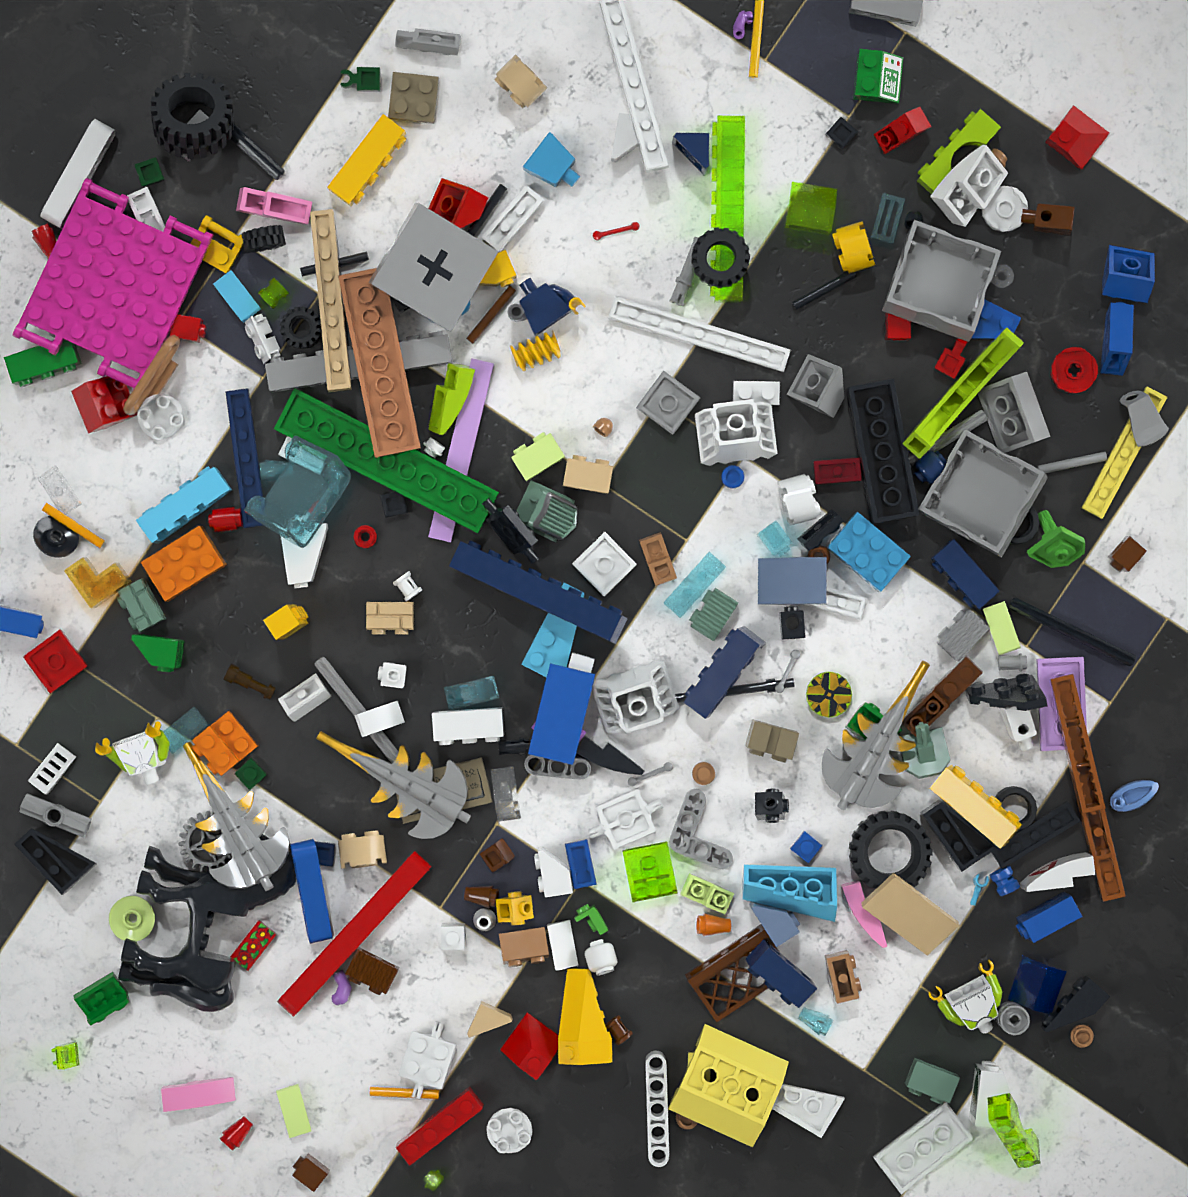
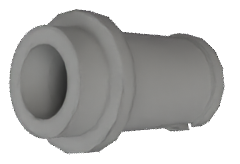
(1012, 662)

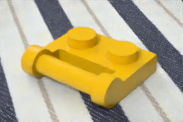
(218, 254)

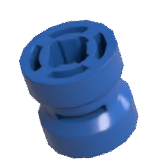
(1004, 880)

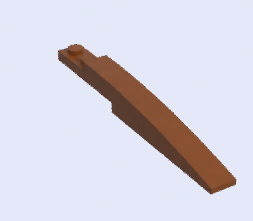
(1087, 787)

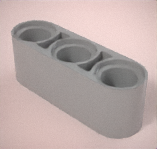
(568, 772)

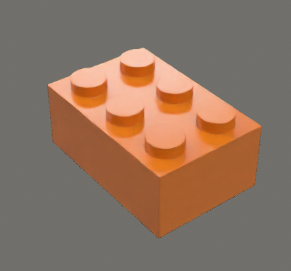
(183, 563)

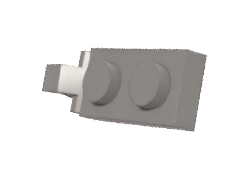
(428, 41)

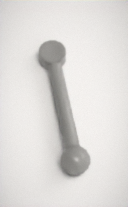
(795, 654)
(667, 767)

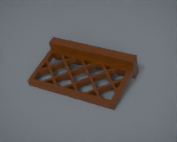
(723, 960)

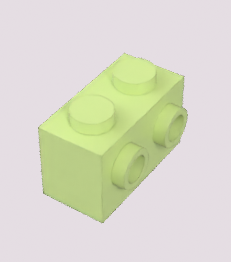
(538, 456)

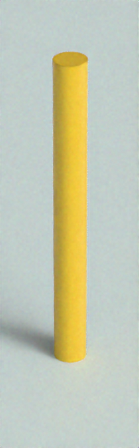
(756, 38)

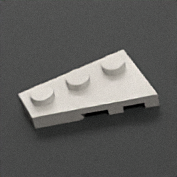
(807, 1107)

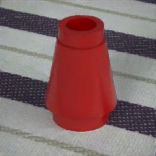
(44, 238)
(236, 1133)

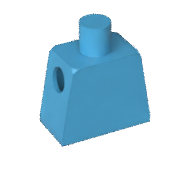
(552, 163)

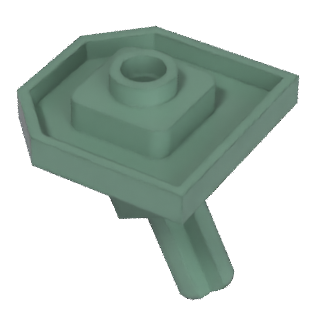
(930, 754)

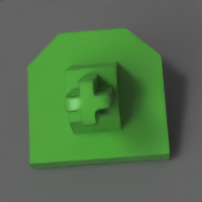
(1058, 545)

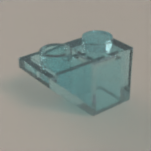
(471, 692)

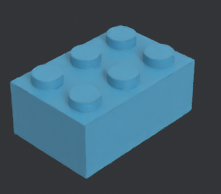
(868, 552)

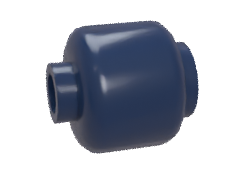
(929, 466)

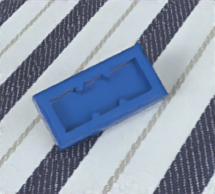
(580, 864)

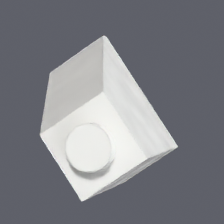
(303, 562)

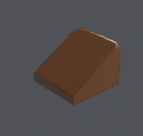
(497, 855)

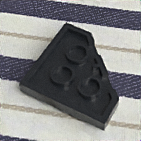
(1019, 692)

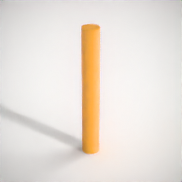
(73, 525)
(402, 1092)

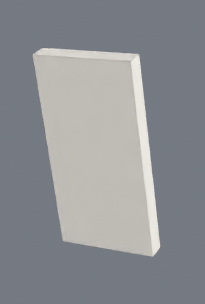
(923, 1147)

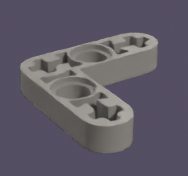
(692, 841)

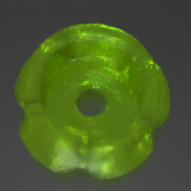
(433, 1180)

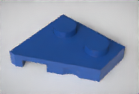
(994, 321)

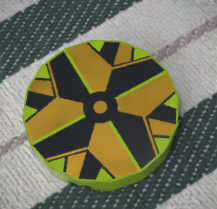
(829, 694)

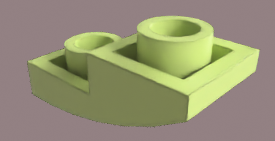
(1002, 628)
(707, 893)
(293, 1110)

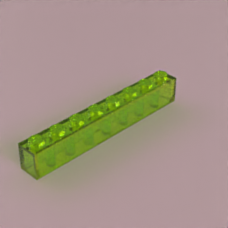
(728, 196)

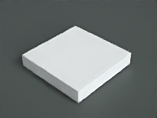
(604, 564)

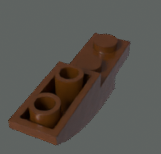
(942, 694)

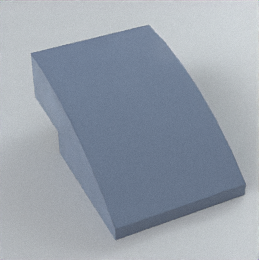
(792, 581)

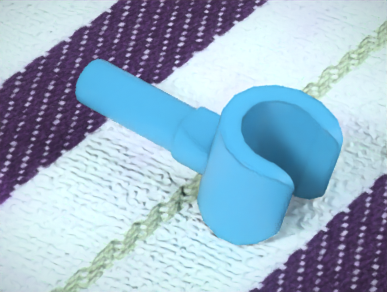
(977, 889)

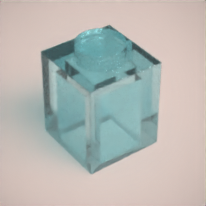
(775, 539)

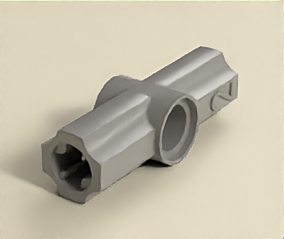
(41, 810)

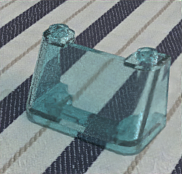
(301, 493)

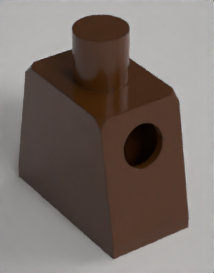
(1060, 216)

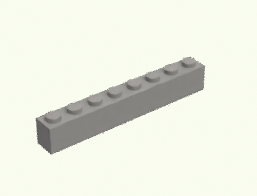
(311, 371)

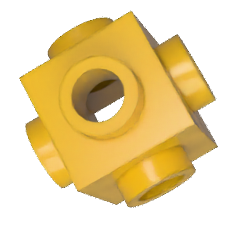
(519, 908)

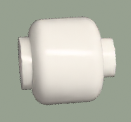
(600, 957)

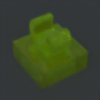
(66, 1055)

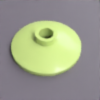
(121, 924)

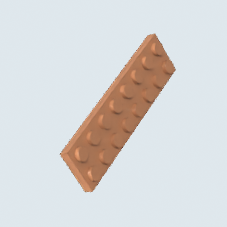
(379, 365)

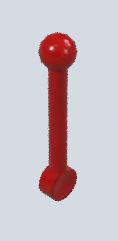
(634, 226)

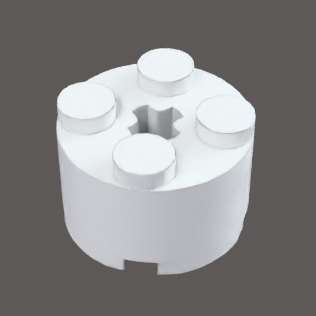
(798, 499)

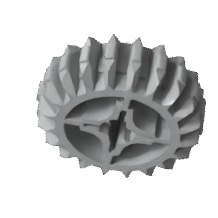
(191, 849)

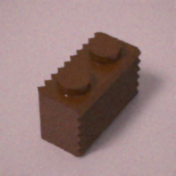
(371, 971)

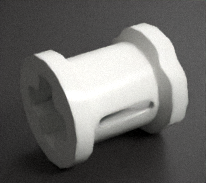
(407, 586)

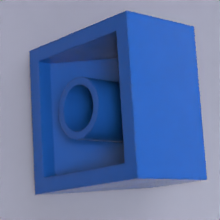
(1128, 274)

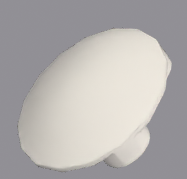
(160, 416)
(509, 1130)

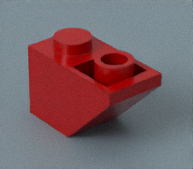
(902, 130)

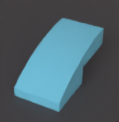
(237, 296)

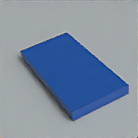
(561, 714)

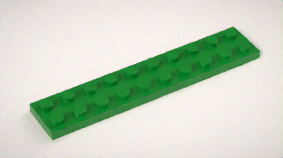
(405, 472)

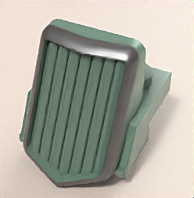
(547, 512)

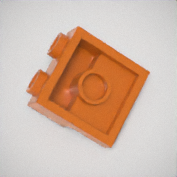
(224, 744)

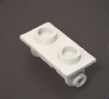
(264, 347)

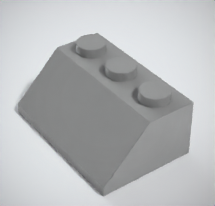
(1013, 412)

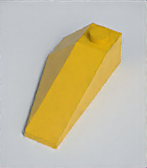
(582, 1027)

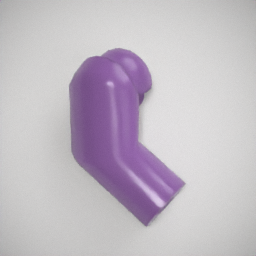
(739, 25)
(343, 990)

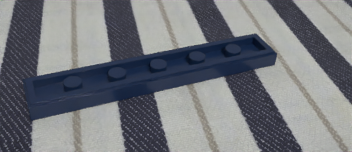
(244, 450)

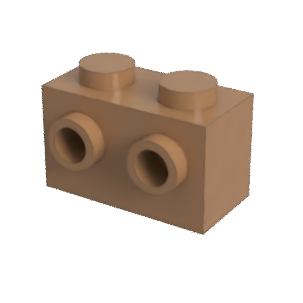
(524, 946)
(841, 974)

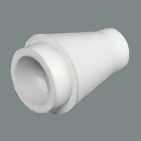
(484, 913)

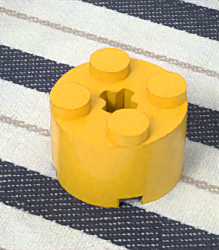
(854, 247)

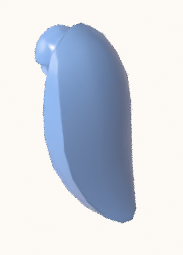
(1133, 795)

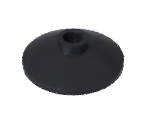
(51, 528)

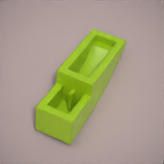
(450, 397)

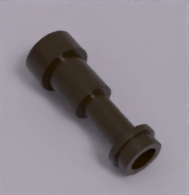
(245, 680)

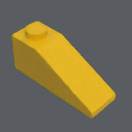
(500, 272)

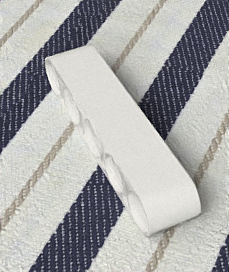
(81, 166)
(660, 1119)

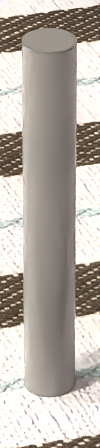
(1074, 462)

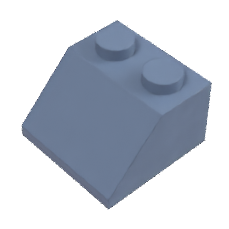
(776, 922)

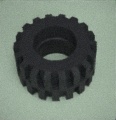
(720, 237)

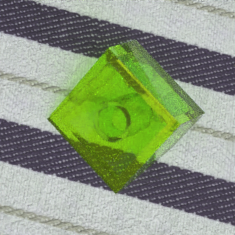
(811, 208)
(650, 871)

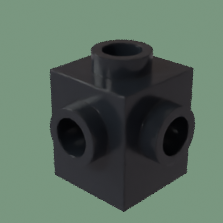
(771, 805)

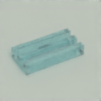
(883, 237)

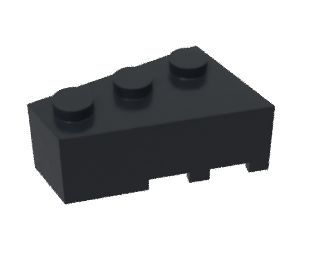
(958, 836)
(55, 861)

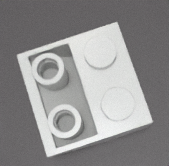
(555, 874)

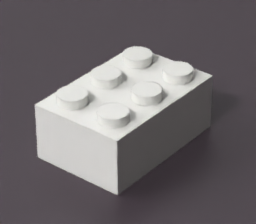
(468, 725)

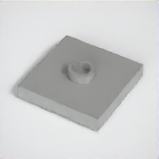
(668, 402)

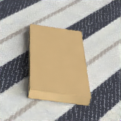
(910, 914)

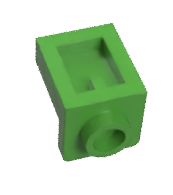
(596, 921)

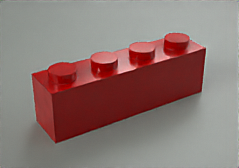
(439, 1126)

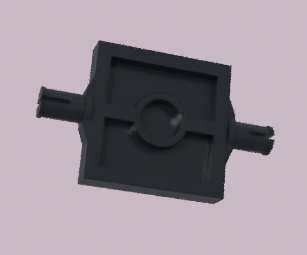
(511, 530)

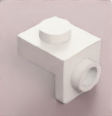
(392, 675)

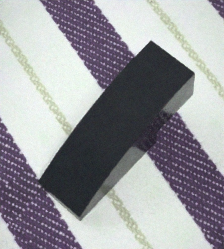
(608, 757)

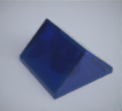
(1036, 985)

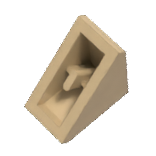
(488, 1018)

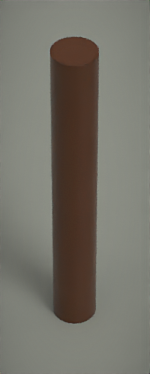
(491, 314)

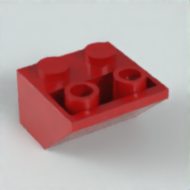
(102, 403)

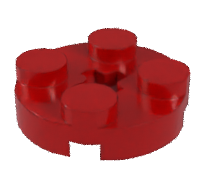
(1082, 360)

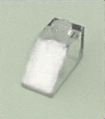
(505, 794)

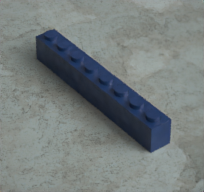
(539, 592)

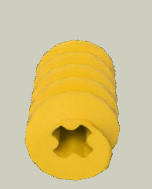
(536, 351)

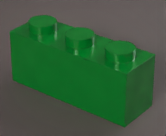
(38, 363)

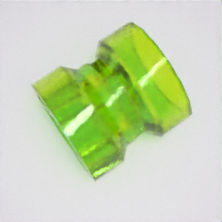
(273, 293)

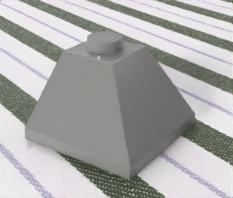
(819, 386)

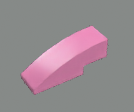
(273, 206)
(854, 897)
(197, 1094)

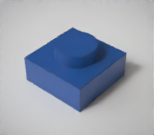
(806, 846)

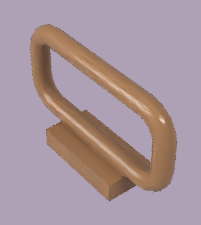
(155, 376)

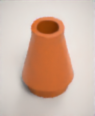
(712, 925)

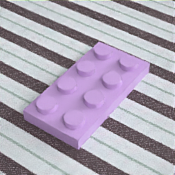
(1049, 724)

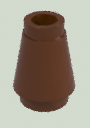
(482, 895)

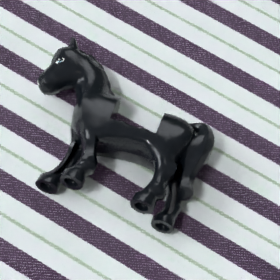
(194, 973)

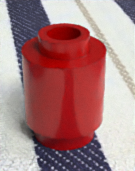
(225, 519)

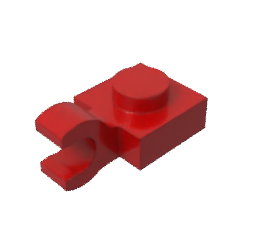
(950, 360)

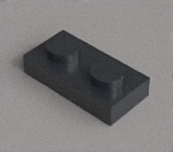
(823, 527)

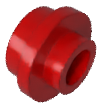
(365, 544)

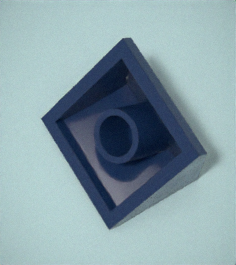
(695, 148)

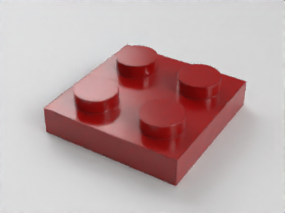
(55, 661)

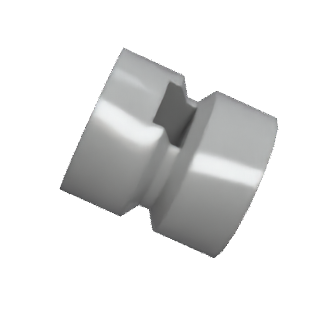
(1012, 1018)

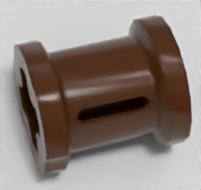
(618, 1030)

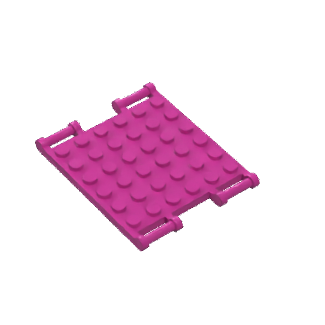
(112, 284)

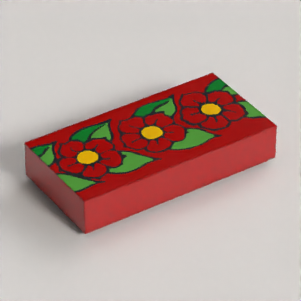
(253, 945)

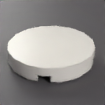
(1005, 209)

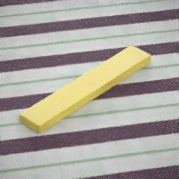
(1117, 465)

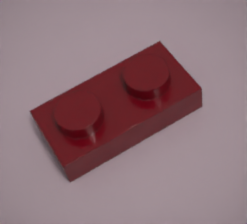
(837, 470)

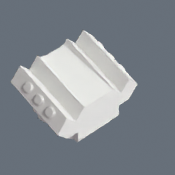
(736, 432)
(635, 698)

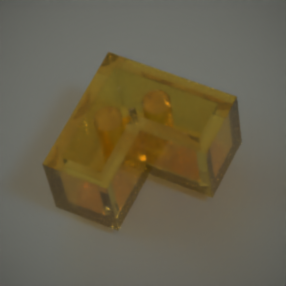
(97, 587)

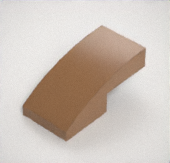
(658, 559)

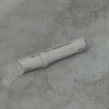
(685, 279)

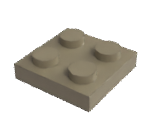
(413, 97)

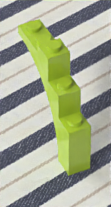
(962, 392)

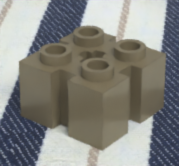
(772, 740)

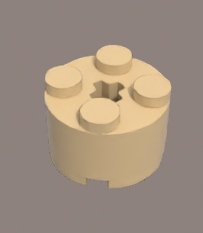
(520, 81)
(362, 851)

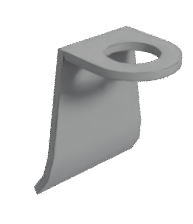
(1144, 418)

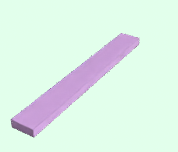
(464, 439)

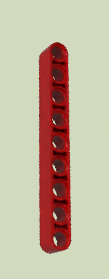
(354, 933)

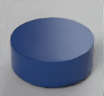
(732, 476)

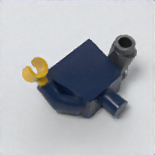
(543, 305)

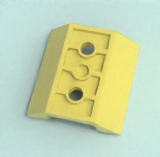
(724, 1102)

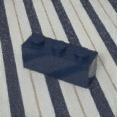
(964, 575)
(780, 974)

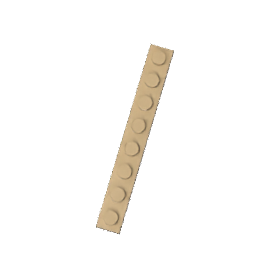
(330, 300)

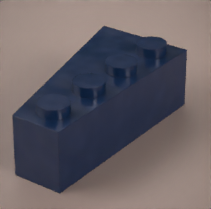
(723, 671)

